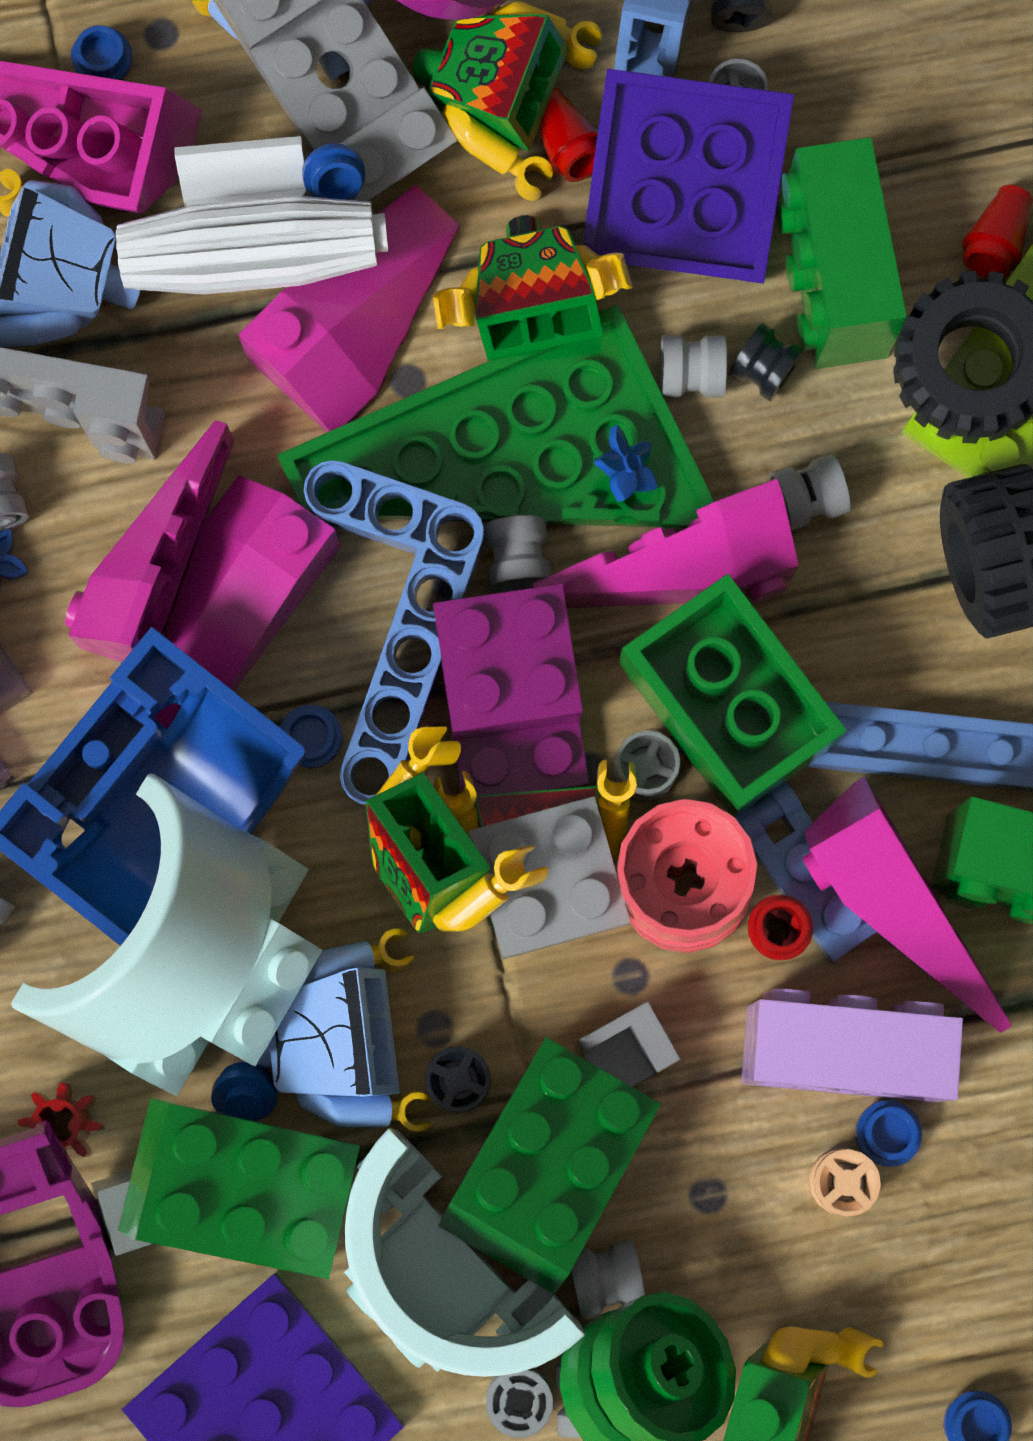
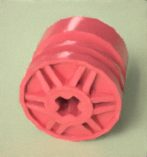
(678, 839)

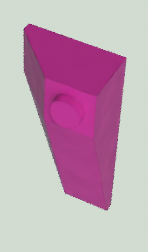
(95, 132)
(339, 335)
(733, 536)
(147, 566)
(246, 579)
(877, 879)

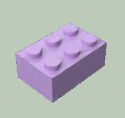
(852, 1047)

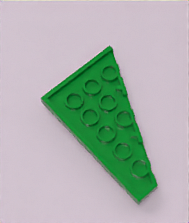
(523, 439)

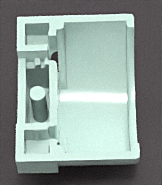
(199, 960)
(432, 1286)

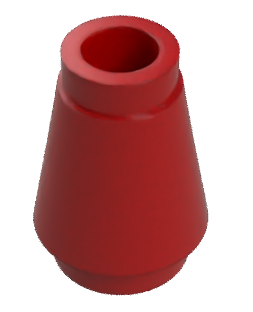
(568, 138)
(999, 233)
(794, 919)

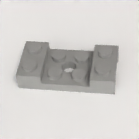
(376, 111)
(73, 393)

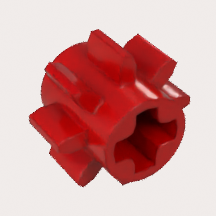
(79, 1125)

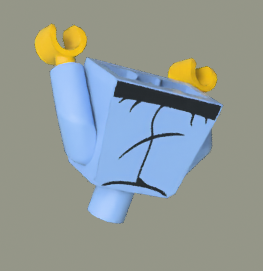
(53, 263)
(340, 1040)

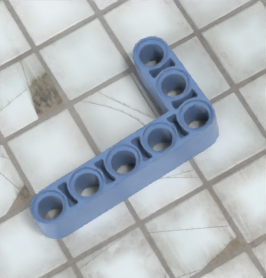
(410, 620)

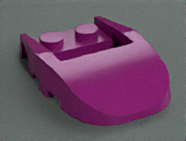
(63, 1307)

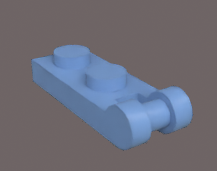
(834, 925)

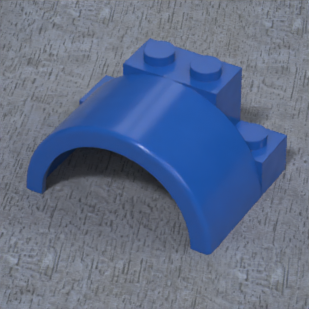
(212, 752)

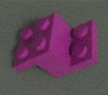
(512, 690)

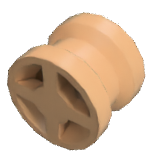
(861, 1183)

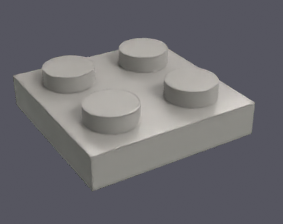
(581, 884)

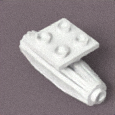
(247, 226)

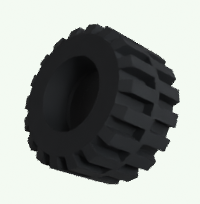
(927, 386)
(990, 548)

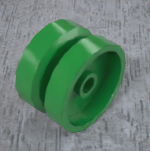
(649, 1373)

